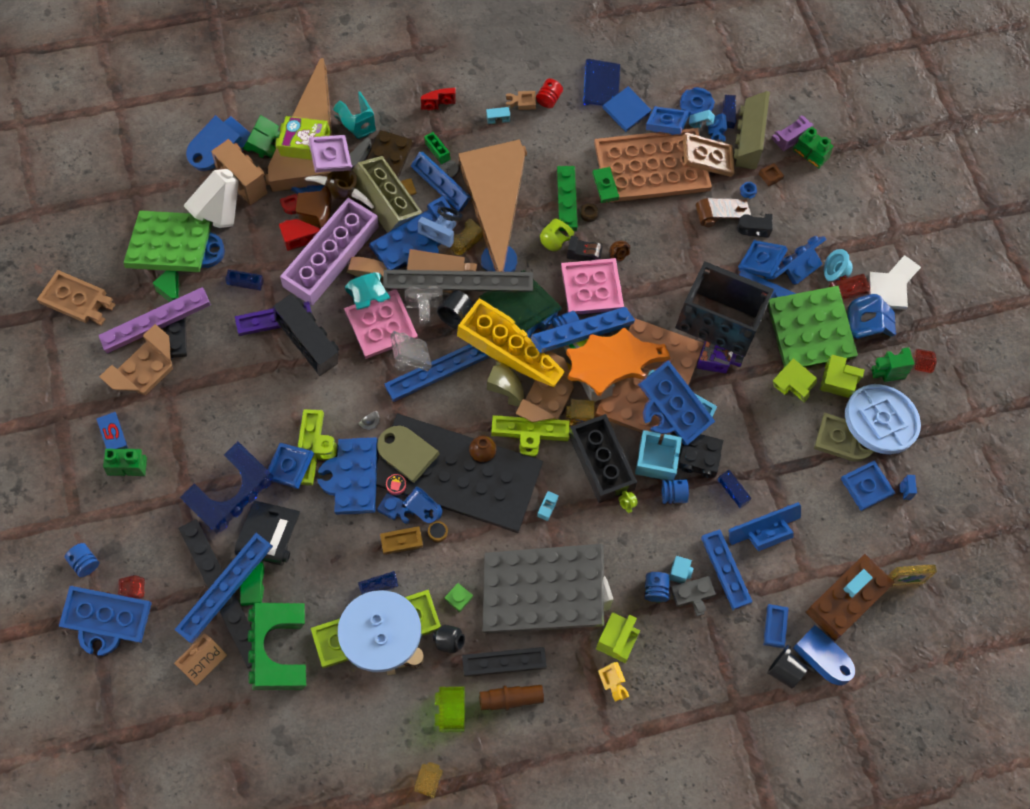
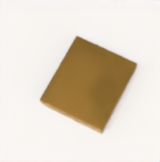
(409, 186)

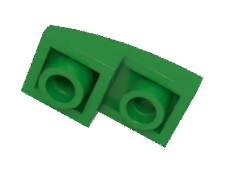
(252, 587)

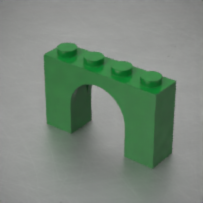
(265, 672)

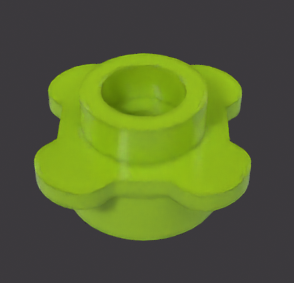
(628, 501)

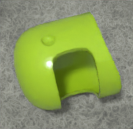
(552, 238)

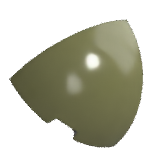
(506, 382)

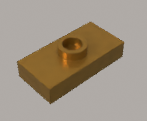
(401, 540)

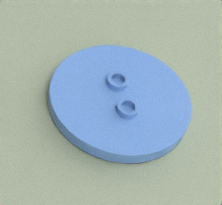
(882, 419)
(379, 631)

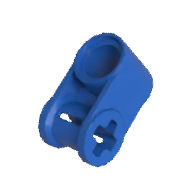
(421, 504)

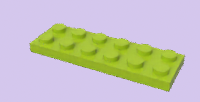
(327, 640)

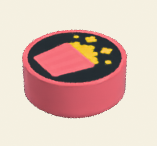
(396, 484)

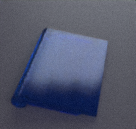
(600, 81)

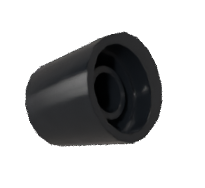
(454, 308)
(789, 668)

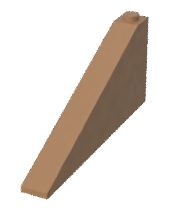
(314, 104)
(494, 185)

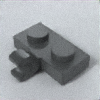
(693, 593)

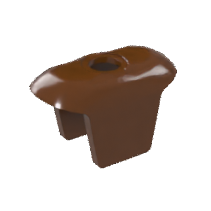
(314, 207)

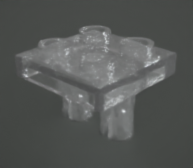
(423, 300)

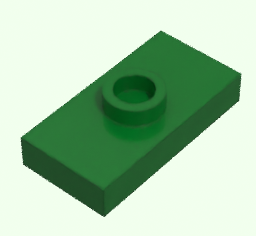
(605, 185)

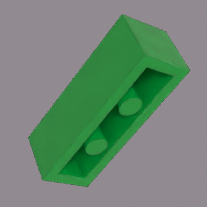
(437, 148)

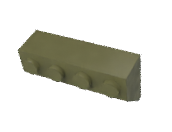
(752, 131)
(385, 192)

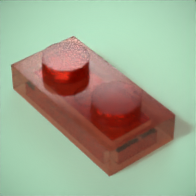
(852, 286)

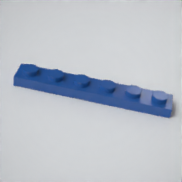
(582, 329)
(440, 369)
(223, 588)

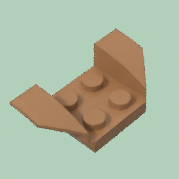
(144, 367)
(547, 401)

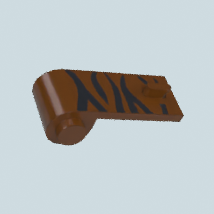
(712, 210)

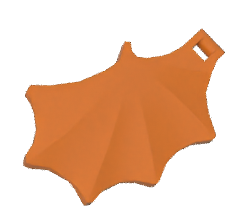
(613, 359)

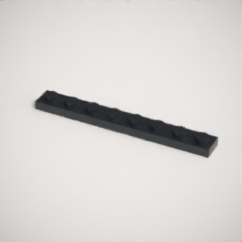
(210, 571)

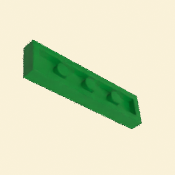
(567, 196)

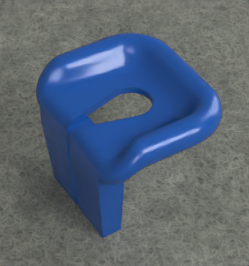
(883, 321)

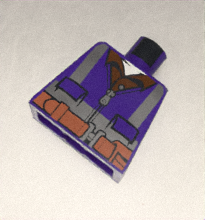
(717, 358)

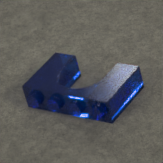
(219, 514)

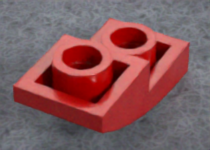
(442, 96)

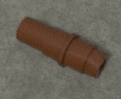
(511, 697)

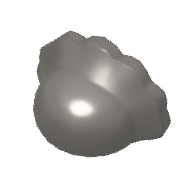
(370, 421)

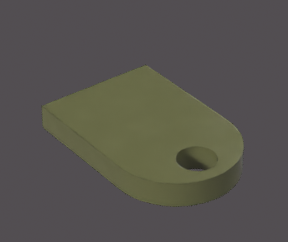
(837, 440)
(407, 453)

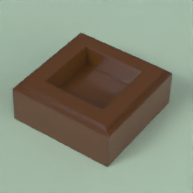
(771, 174)

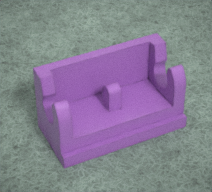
(790, 135)

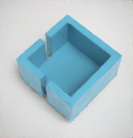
(657, 459)

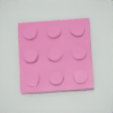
(592, 286)
(377, 322)

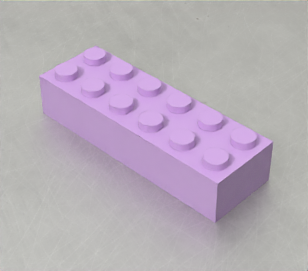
(329, 251)

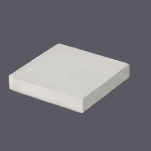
(890, 287)

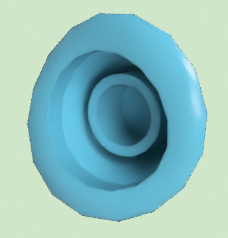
(837, 265)

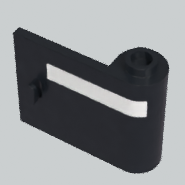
(272, 524)

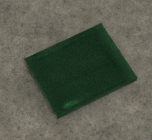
(523, 307)

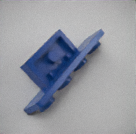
(802, 262)
(768, 529)

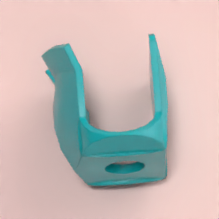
(354, 122)
(366, 289)

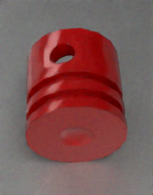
(548, 94)

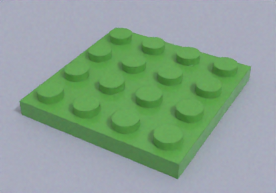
(167, 242)
(812, 327)

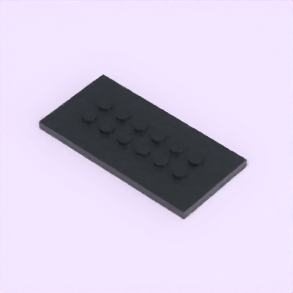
(484, 491)

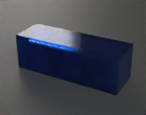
(729, 110)
(244, 280)
(734, 489)
(378, 583)

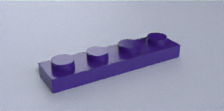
(259, 321)

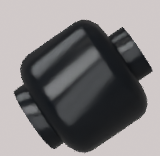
(449, 639)

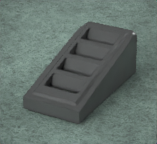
(361, 152)

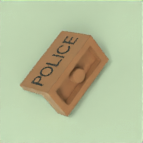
(200, 659)

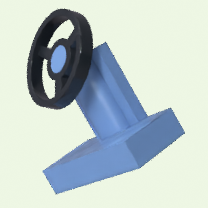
(442, 229)

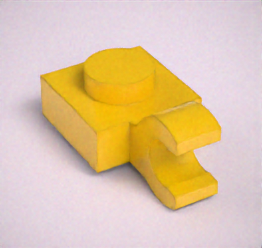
(612, 679)

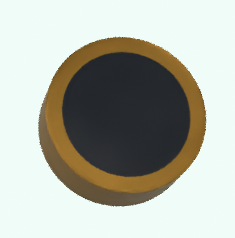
(437, 531)

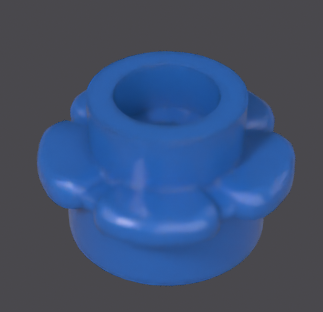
(750, 187)

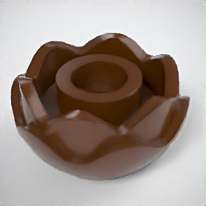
(619, 250)

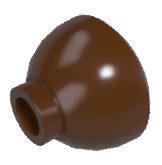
(482, 448)

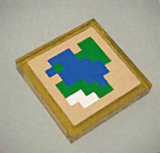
(912, 574)

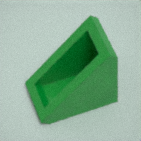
(168, 285)

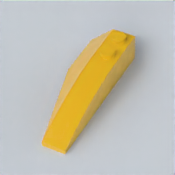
(505, 342)

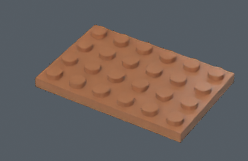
(650, 165)
(628, 399)

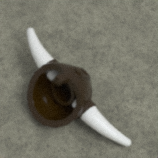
(342, 185)

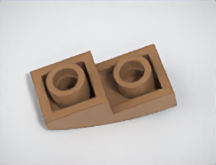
(361, 266)

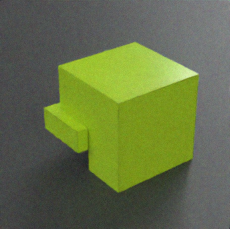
(840, 378)
(796, 379)
(618, 637)

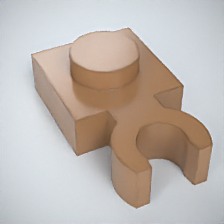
(525, 100)

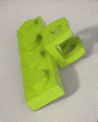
(530, 432)
(311, 439)

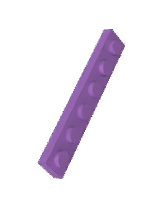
(160, 316)

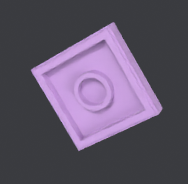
(330, 153)

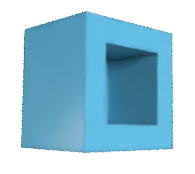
(681, 570)

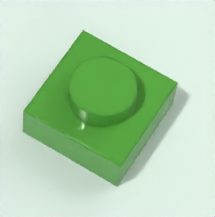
(458, 597)

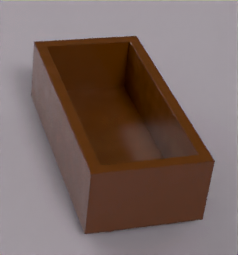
(837, 610)

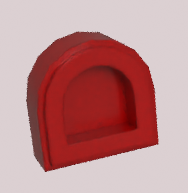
(289, 204)

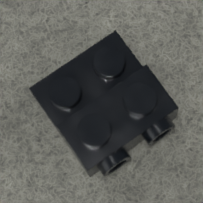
(701, 456)

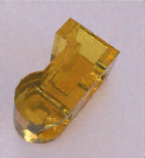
(467, 238)

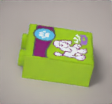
(295, 135)

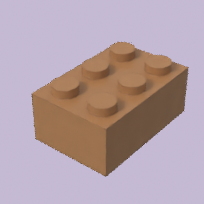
(250, 178)

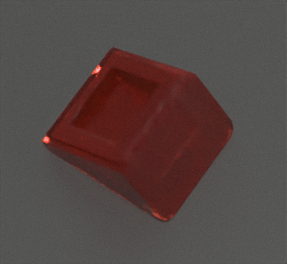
(925, 360)
(132, 586)

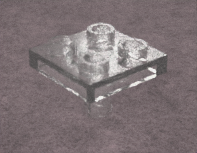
(410, 352)

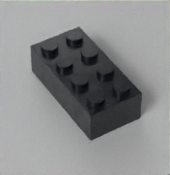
(306, 334)
(602, 458)

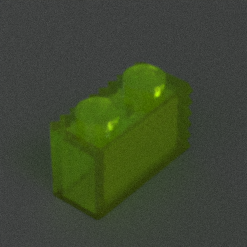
(451, 709)

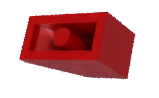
(297, 233)

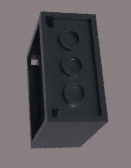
(731, 291)

